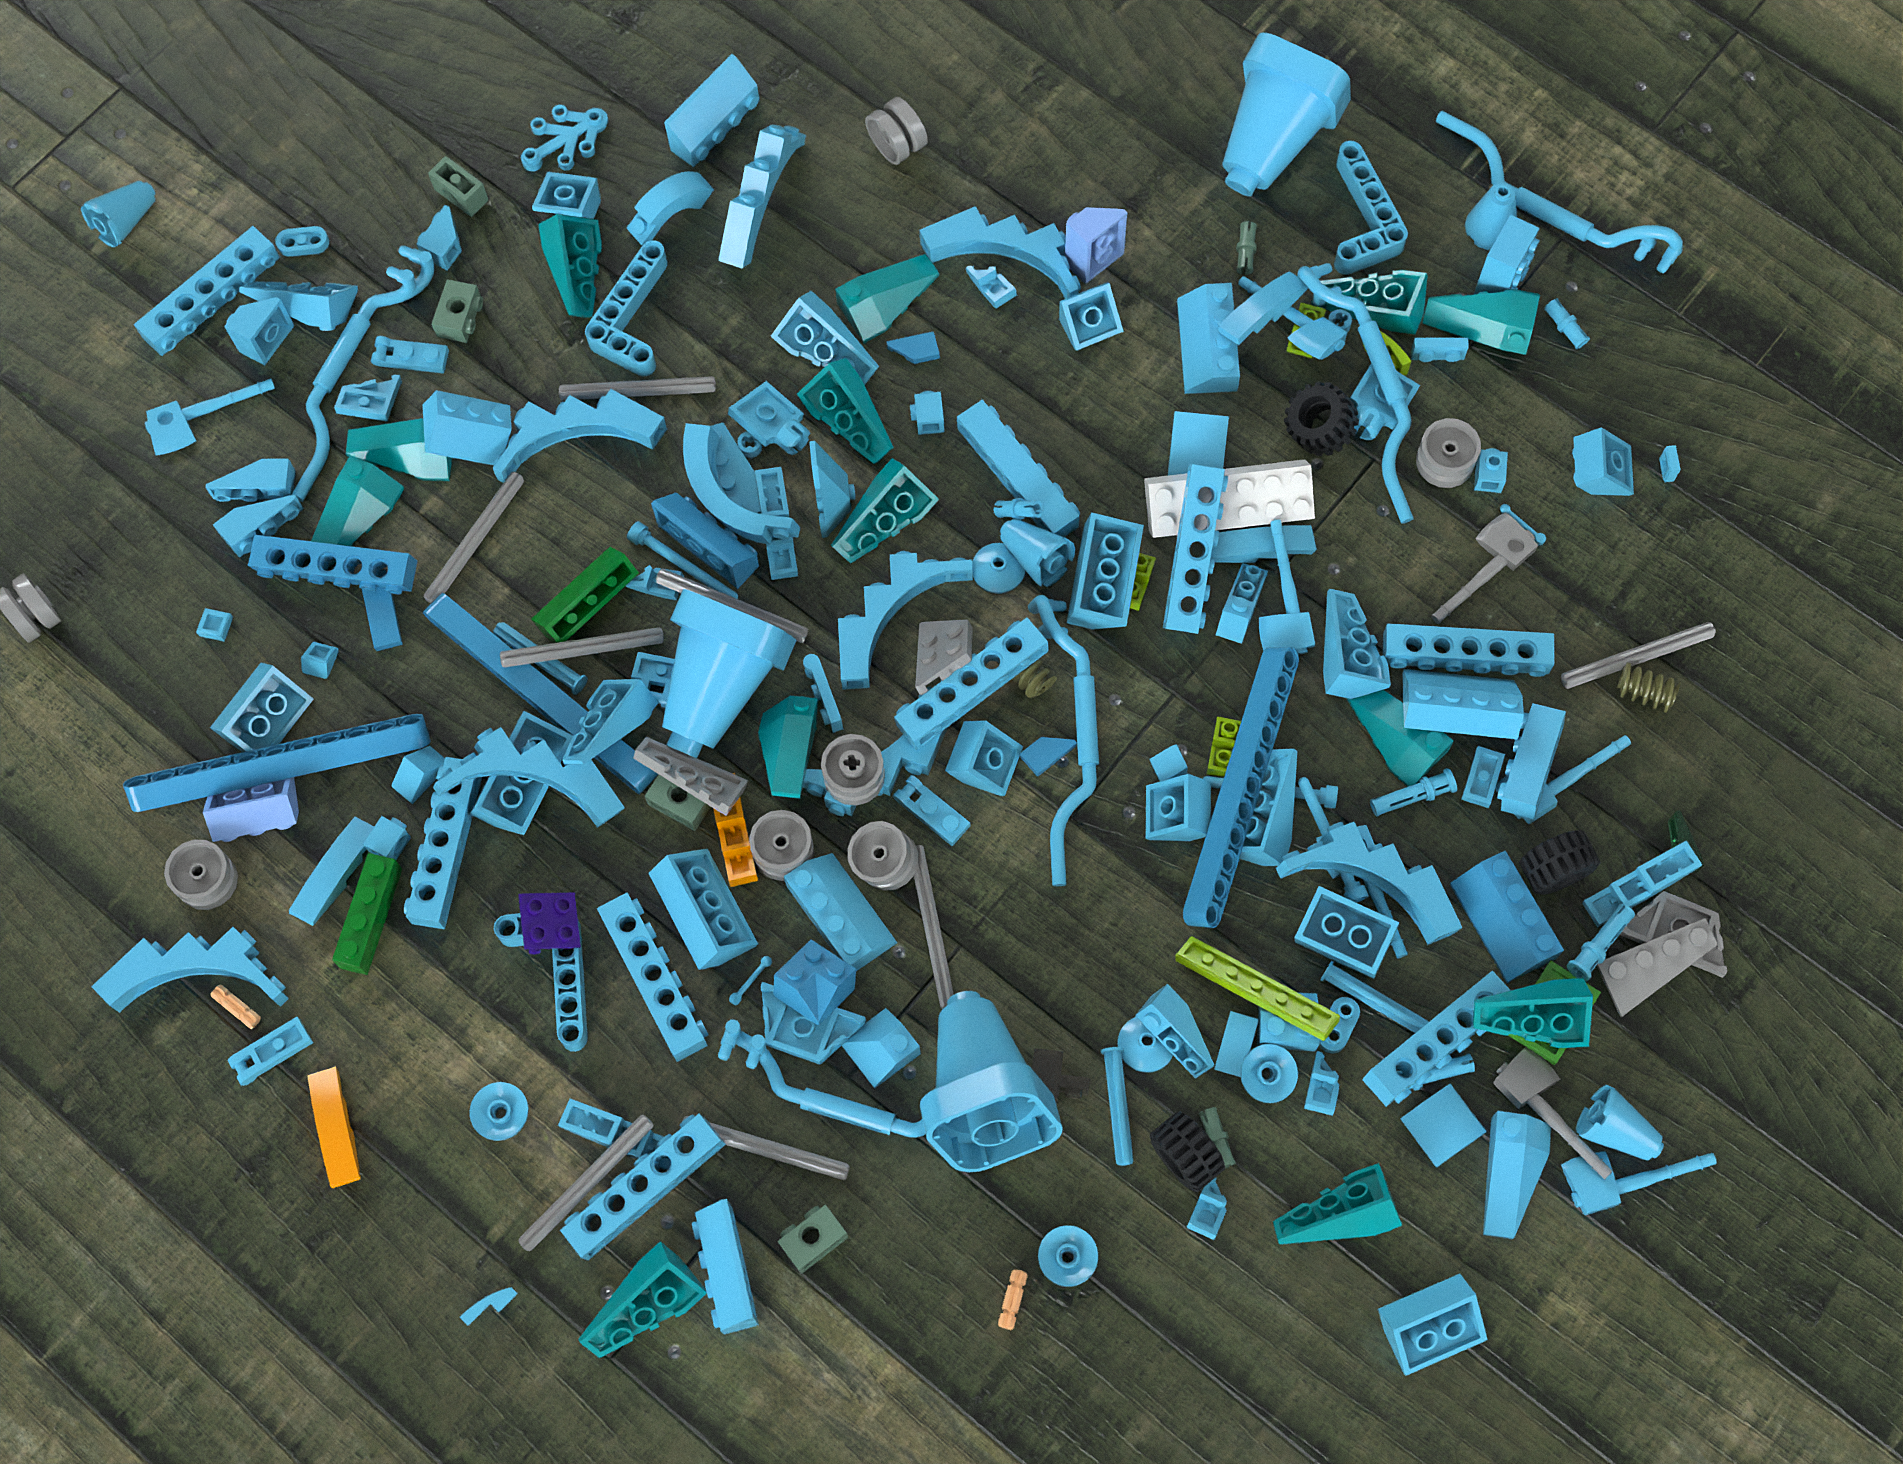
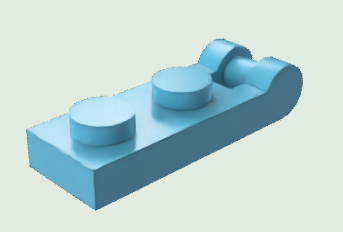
(410, 355)
(822, 691)
(932, 811)
(270, 1050)

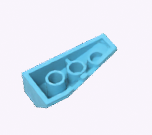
(314, 306)
(820, 336)
(831, 489)
(1350, 655)
(613, 713)
(1515, 1162)

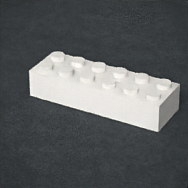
(1252, 497)

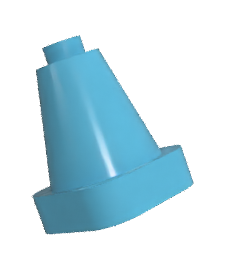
(1281, 109)
(716, 669)
(985, 1094)

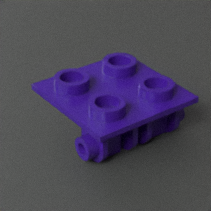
(549, 921)

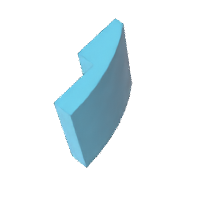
(1443, 1125)

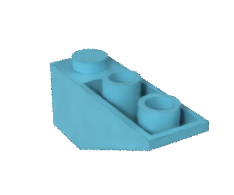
(259, 480)
(260, 518)
(1241, 603)
(1176, 1029)

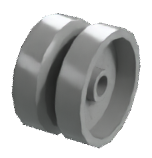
(896, 130)
(1448, 453)
(27, 607)
(850, 785)
(770, 833)
(883, 855)
(201, 874)

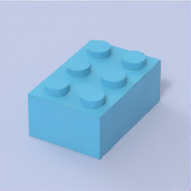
(1509, 257)
(1346, 932)

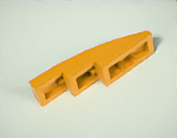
(736, 845)
(333, 1127)

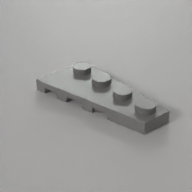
(701, 779)
(1649, 966)

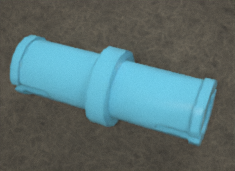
(1566, 323)
(1018, 508)

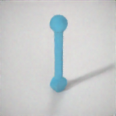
(1539, 537)
(735, 998)

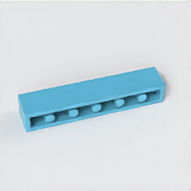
(1016, 468)

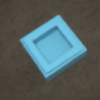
(1669, 464)
(214, 624)

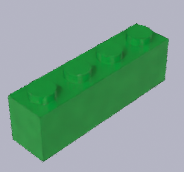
(585, 595)
(367, 914)

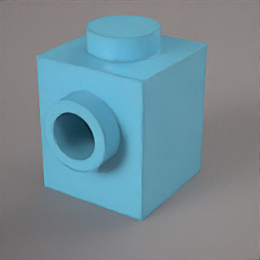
(928, 412)
(1491, 471)

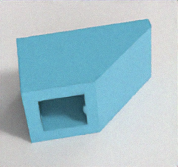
(441, 239)

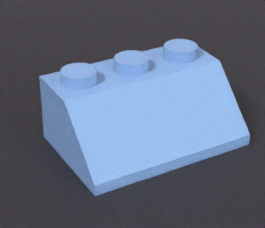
(1094, 240)
(252, 810)

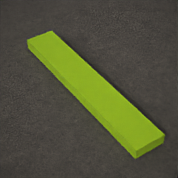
(1257, 988)

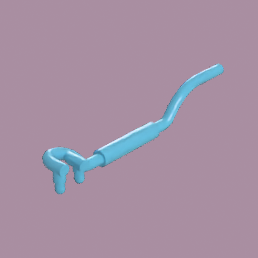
(1563, 218)
(345, 349)
(1383, 368)
(1085, 727)
(811, 1099)

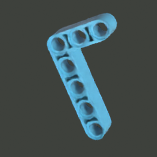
(1381, 207)
(625, 309)
(563, 993)

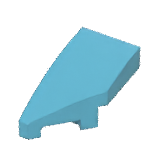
(992, 285)
(647, 584)
(1322, 1087)
(1208, 1211)
(497, 1300)

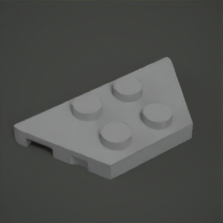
(942, 650)
(1671, 913)

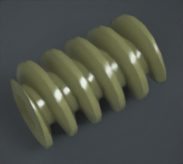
(1032, 678)
(1647, 687)

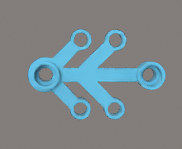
(565, 136)

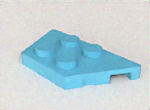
(801, 1037)

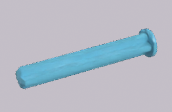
(553, 667)
(1373, 998)
(1118, 1105)

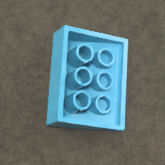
(1462, 704)

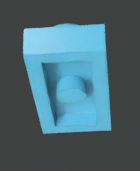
(1439, 349)
(1483, 777)

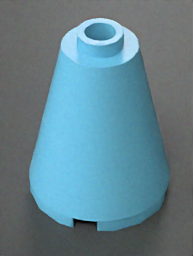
(118, 211)
(1490, 215)
(1037, 550)
(1618, 1125)

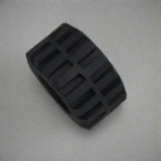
(1306, 408)
(1559, 862)
(1187, 1151)

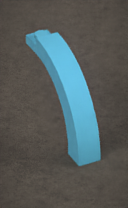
(700, 463)

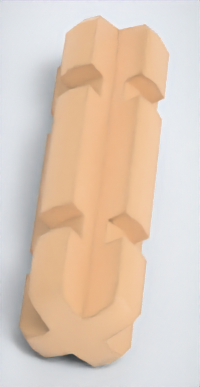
(235, 1006)
(1012, 1299)

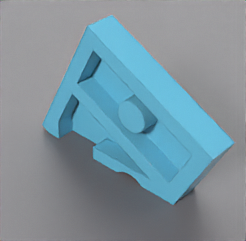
(368, 399)

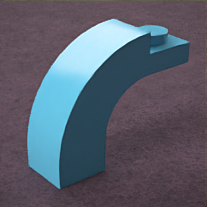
(666, 199)

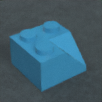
(814, 982)

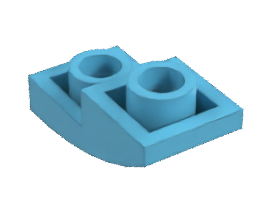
(1236, 1043)

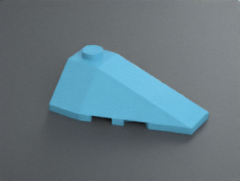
(1272, 819)

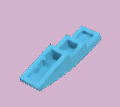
(1262, 306)
(774, 503)
(1257, 543)
(331, 873)
(1643, 882)
(606, 1129)

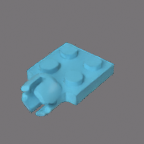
(1373, 406)
(771, 418)

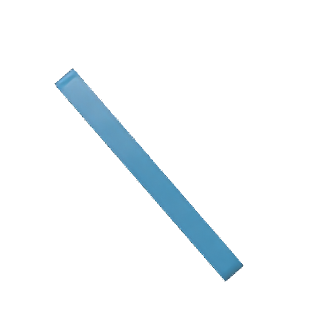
(532, 687)
(276, 762)
(1240, 787)

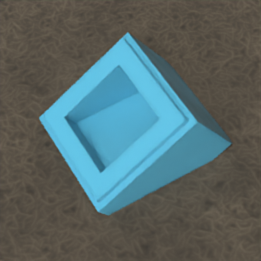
(318, 660)
(1169, 763)

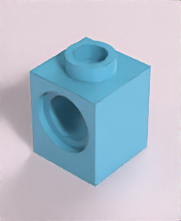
(387, 838)

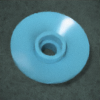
(994, 578)
(1138, 1055)
(1282, 1073)
(489, 1101)
(1070, 1240)

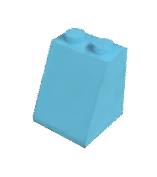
(1197, 441)

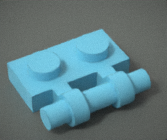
(654, 671)

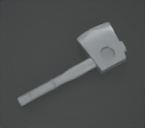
(1510, 547)
(1523, 1083)

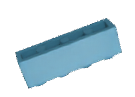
(1532, 761)

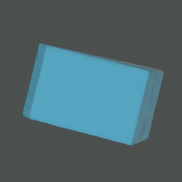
(417, 773)

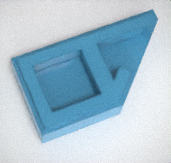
(916, 348)
(1046, 752)

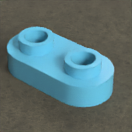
(303, 241)
(1344, 1027)

